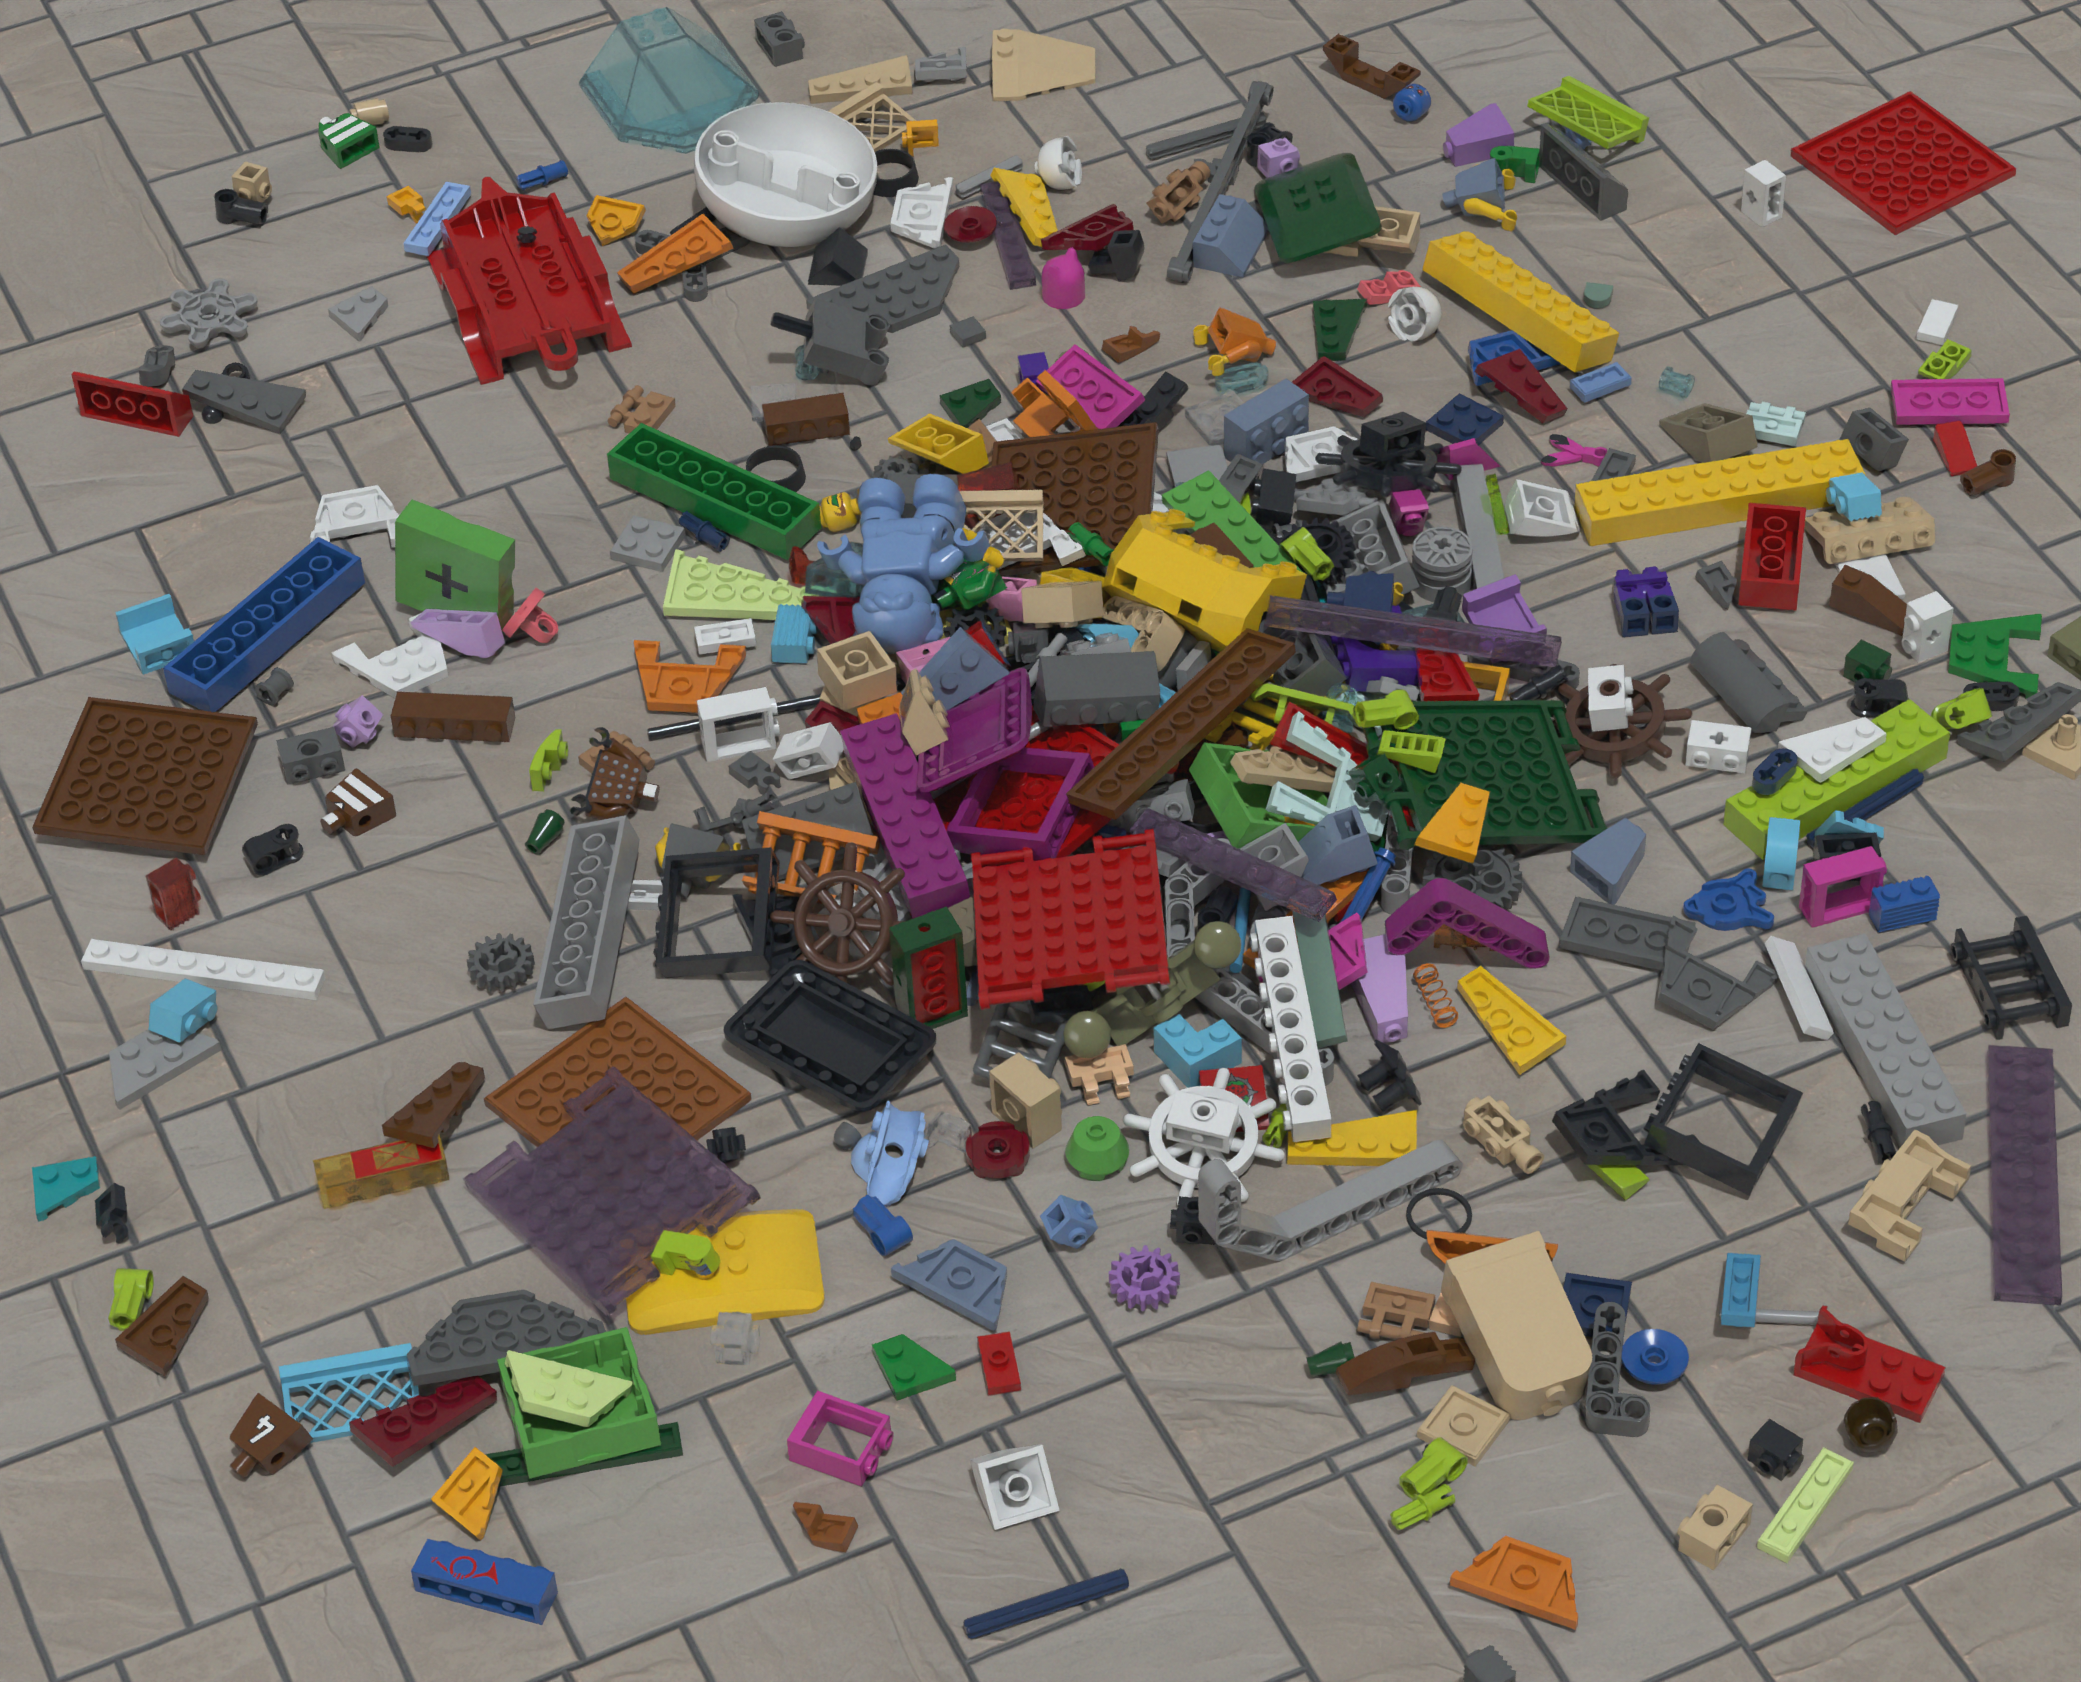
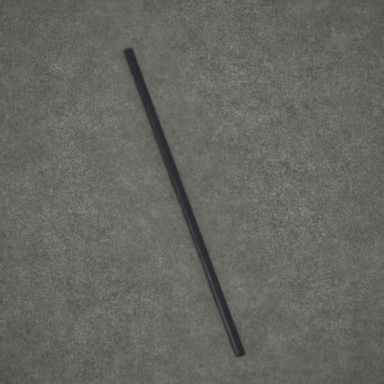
(782, 707)

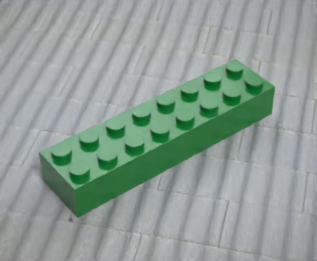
(714, 490)

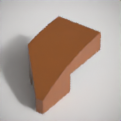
(1128, 346)
(826, 1530)

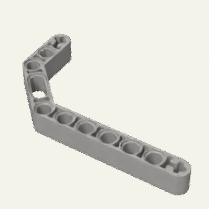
(1227, 996)
(1323, 1215)

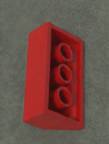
(132, 404)

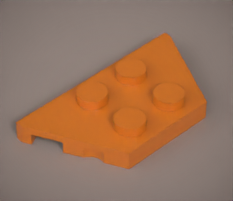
(1523, 1579)

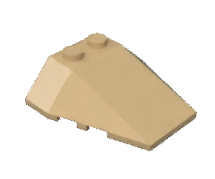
(1036, 63)

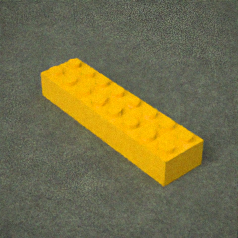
(1521, 301)

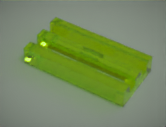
(1496, 504)

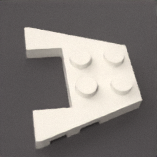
(354, 513)
(1065, 548)
(401, 668)

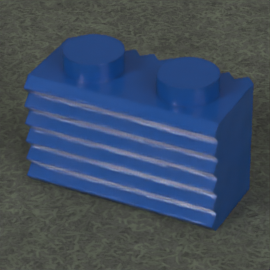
(1904, 904)

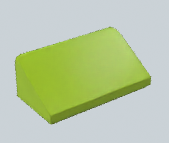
(1621, 1178)

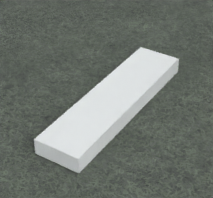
(1799, 988)

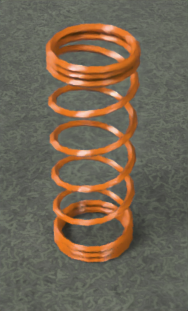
(1440, 1011)

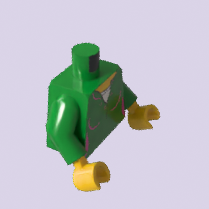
(973, 580)

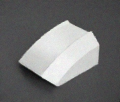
(1539, 511)

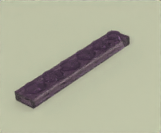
(1009, 238)

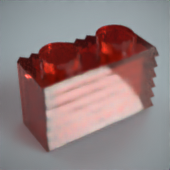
(173, 893)

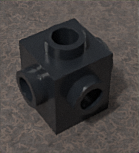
(1187, 1223)

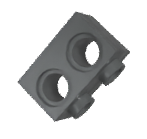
(779, 38)

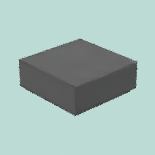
(967, 331)

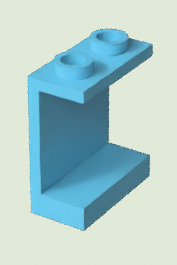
(153, 633)

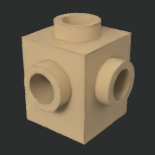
(252, 182)

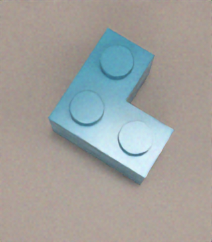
(1189, 1052)

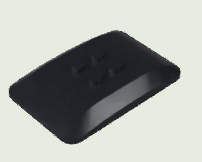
(829, 1036)

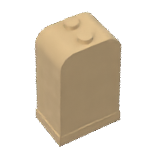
(1519, 1326)

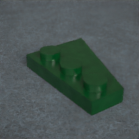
(1336, 325)

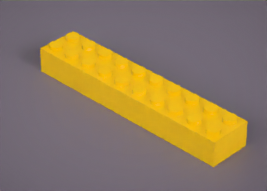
(1709, 492)

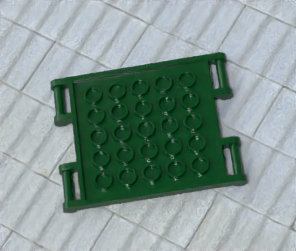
(1505, 751)

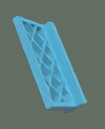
(340, 1371)

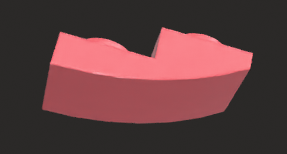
(1381, 291)

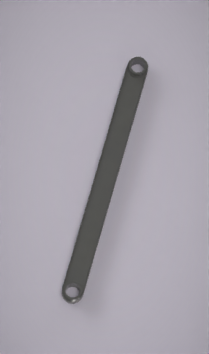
(1260, 94)

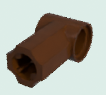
(1996, 472)

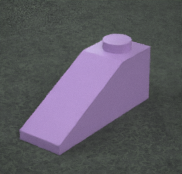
(465, 631)

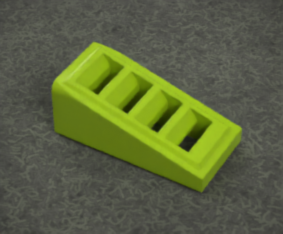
(1421, 750)

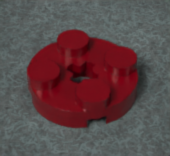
(997, 1165)

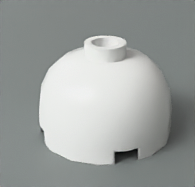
(1058, 164)
(1414, 313)

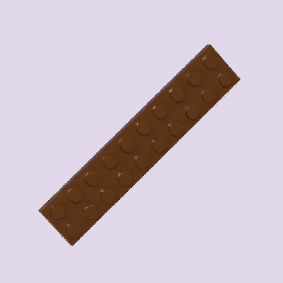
(1180, 723)

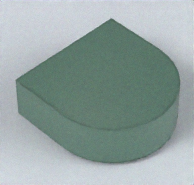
(1598, 295)

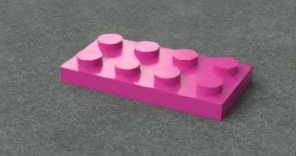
(1097, 389)
(1950, 401)

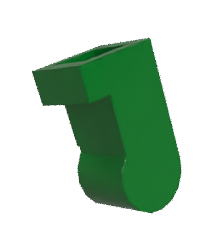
(1521, 160)

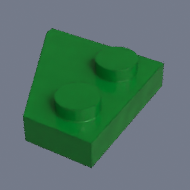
(910, 1367)

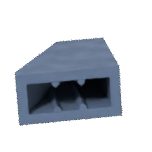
(1609, 859)

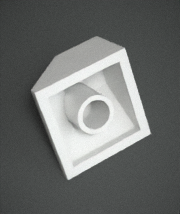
(1015, 1485)

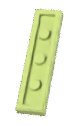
(1805, 1505)

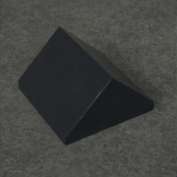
(838, 260)

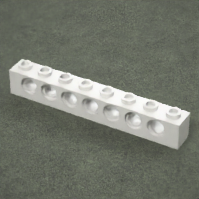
(1291, 1028)

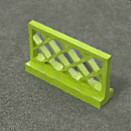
(1599, 110)

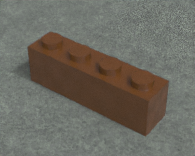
(453, 716)

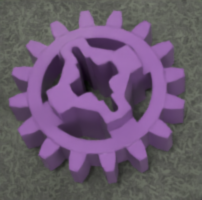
(1144, 1278)

